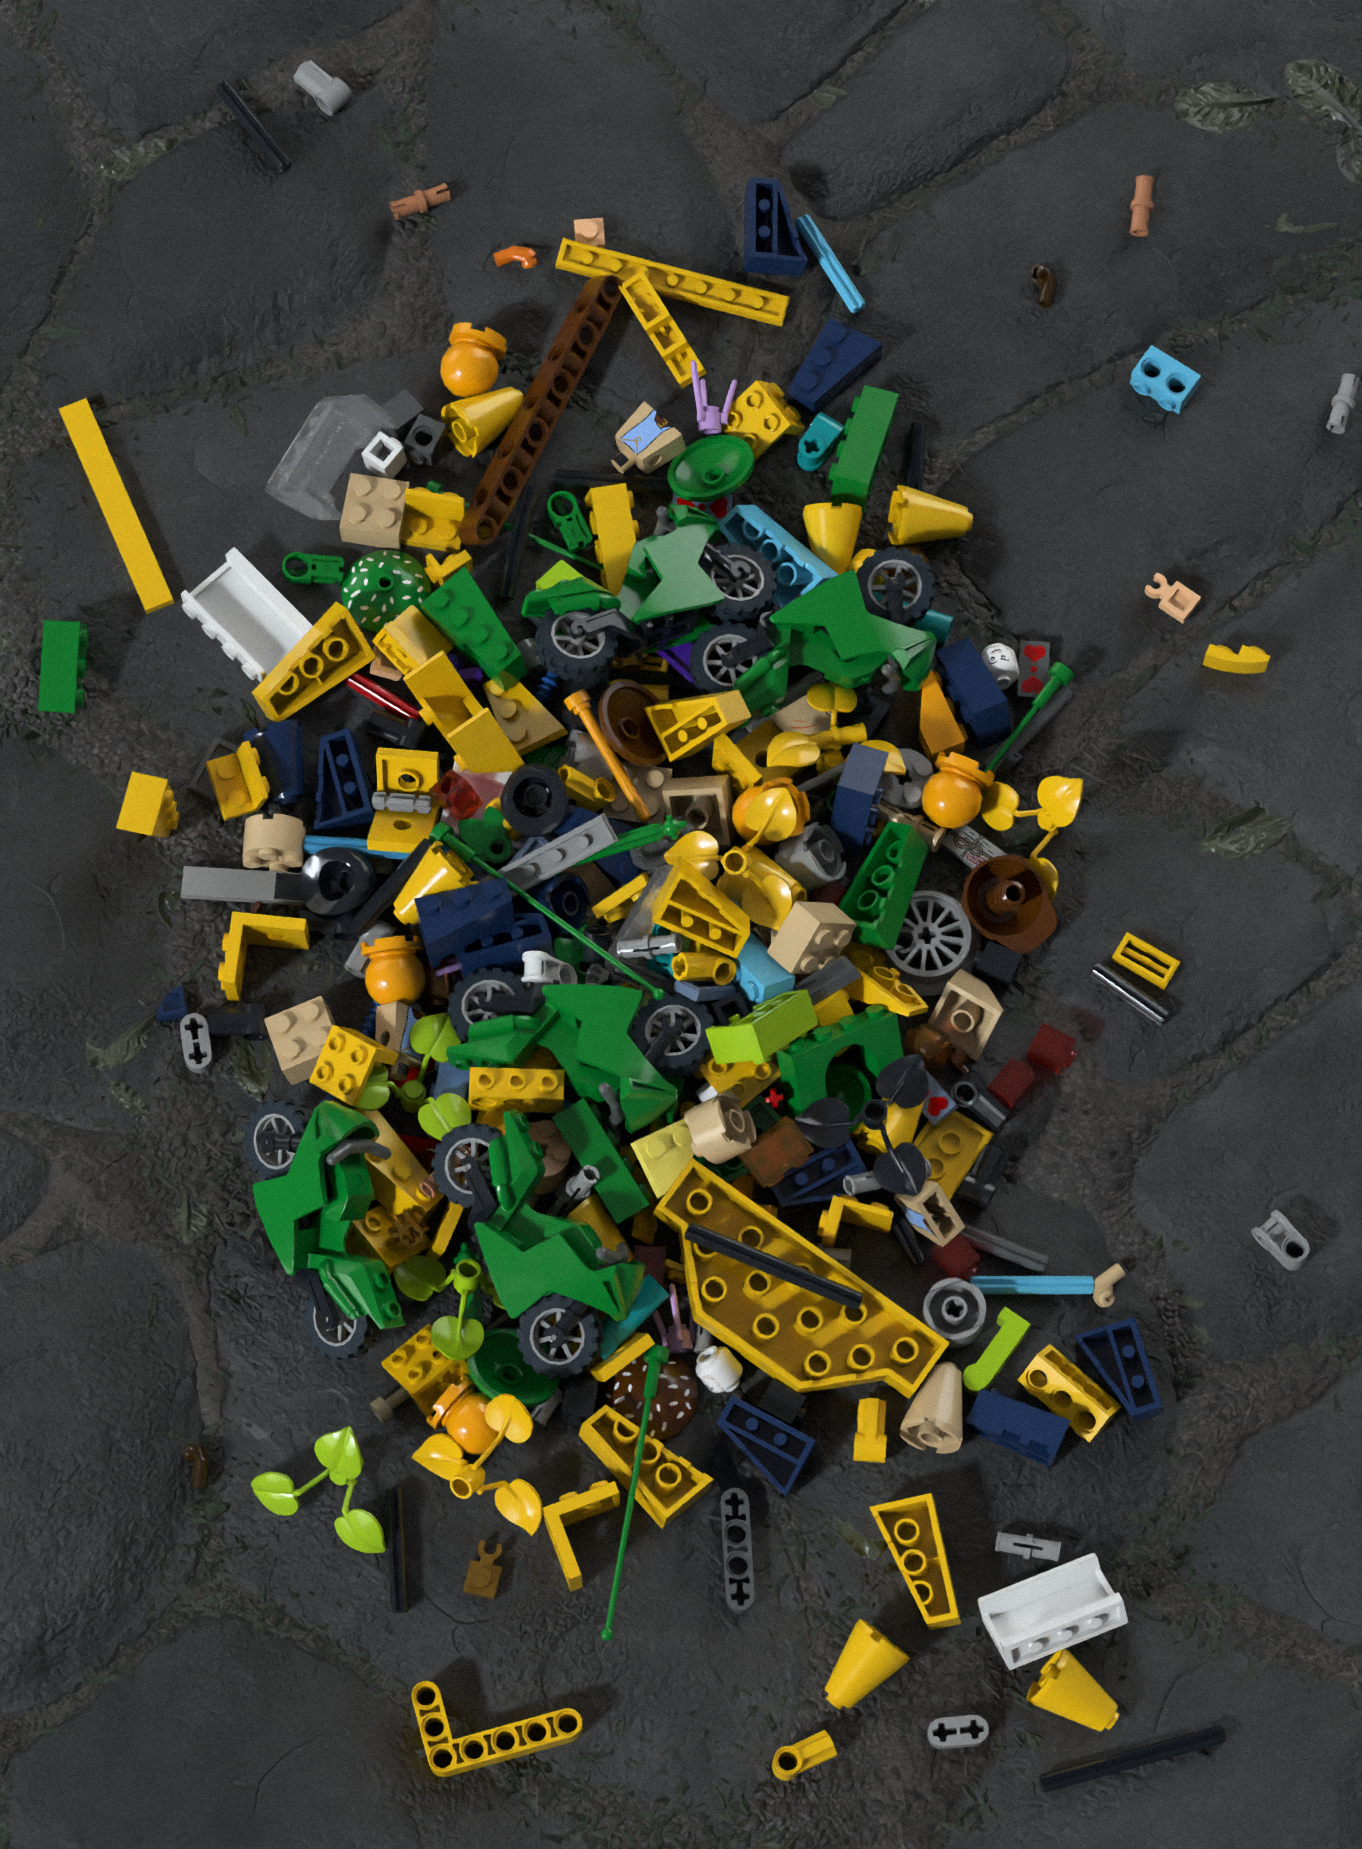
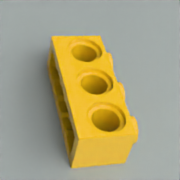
(516, 1089)
(1084, 1393)

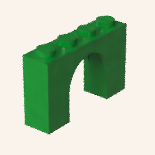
(807, 1058)

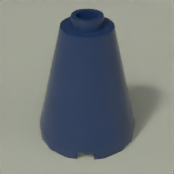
(281, 759)
(562, 895)

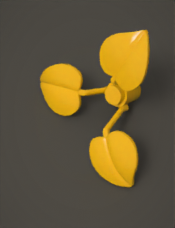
(795, 749)
(1060, 804)
(769, 814)
(444, 1456)

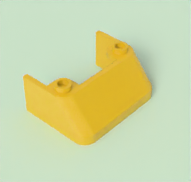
(461, 719)

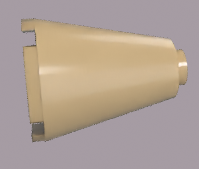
(936, 1411)

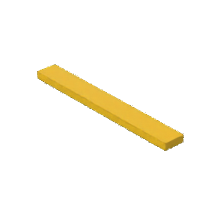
(675, 282)
(116, 506)

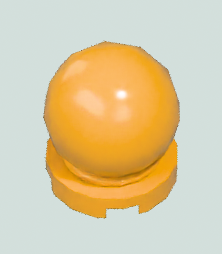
(471, 361)
(954, 793)
(739, 809)
(394, 970)
(464, 1416)

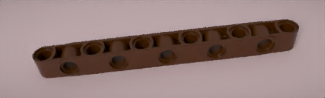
(540, 411)

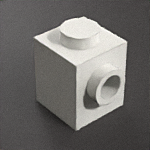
(384, 456)

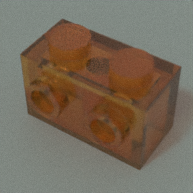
(776, 1152)

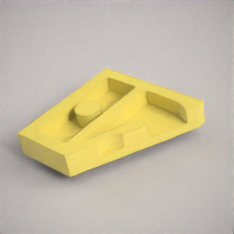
(664, 1155)

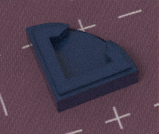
(173, 1005)

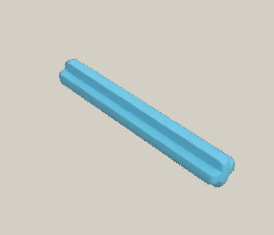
(830, 263)
(1034, 1284)

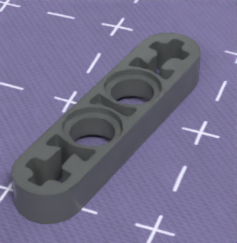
(737, 1550)

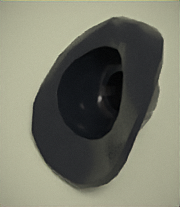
(541, 796)
(336, 881)

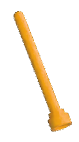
(580, 705)

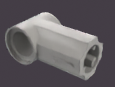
(327, 92)
(379, 929)

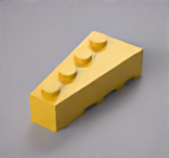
(615, 531)
(314, 665)
(397, 1178)
(665, 1481)
(918, 1548)

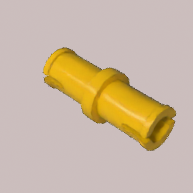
(839, 737)

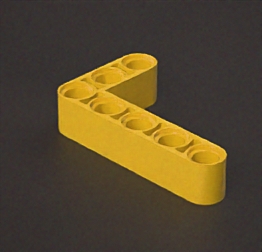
(486, 1739)

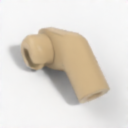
(1104, 1284)

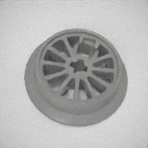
(933, 982)

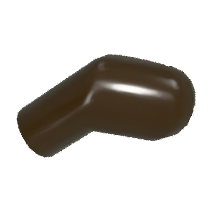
(1046, 283)
(201, 1464)

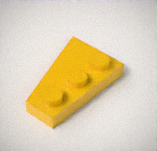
(523, 717)

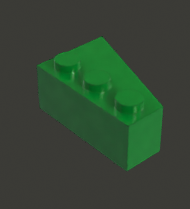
(63, 667)

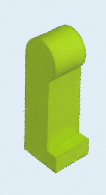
(996, 1355)

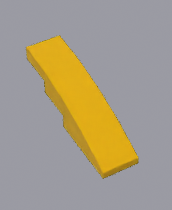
(661, 328)

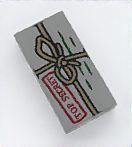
(969, 846)

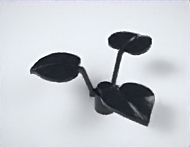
(902, 1082)

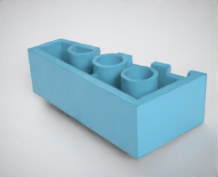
(794, 564)
(758, 974)

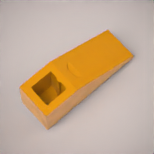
(937, 724)

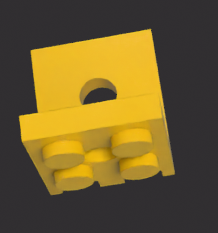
(740, 758)
(386, 825)
(256, 930)
(624, 1354)
(572, 1509)

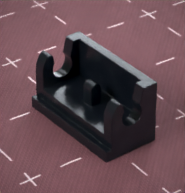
(873, 715)

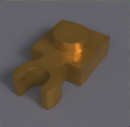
(484, 1576)

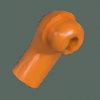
(516, 253)

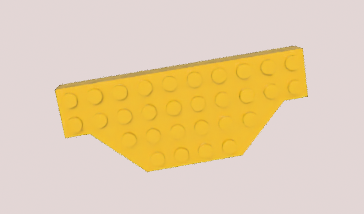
(776, 1324)

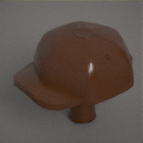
(1009, 903)

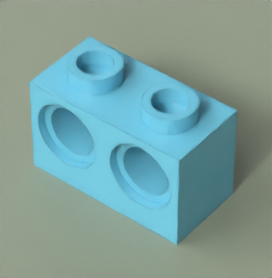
(1170, 374)

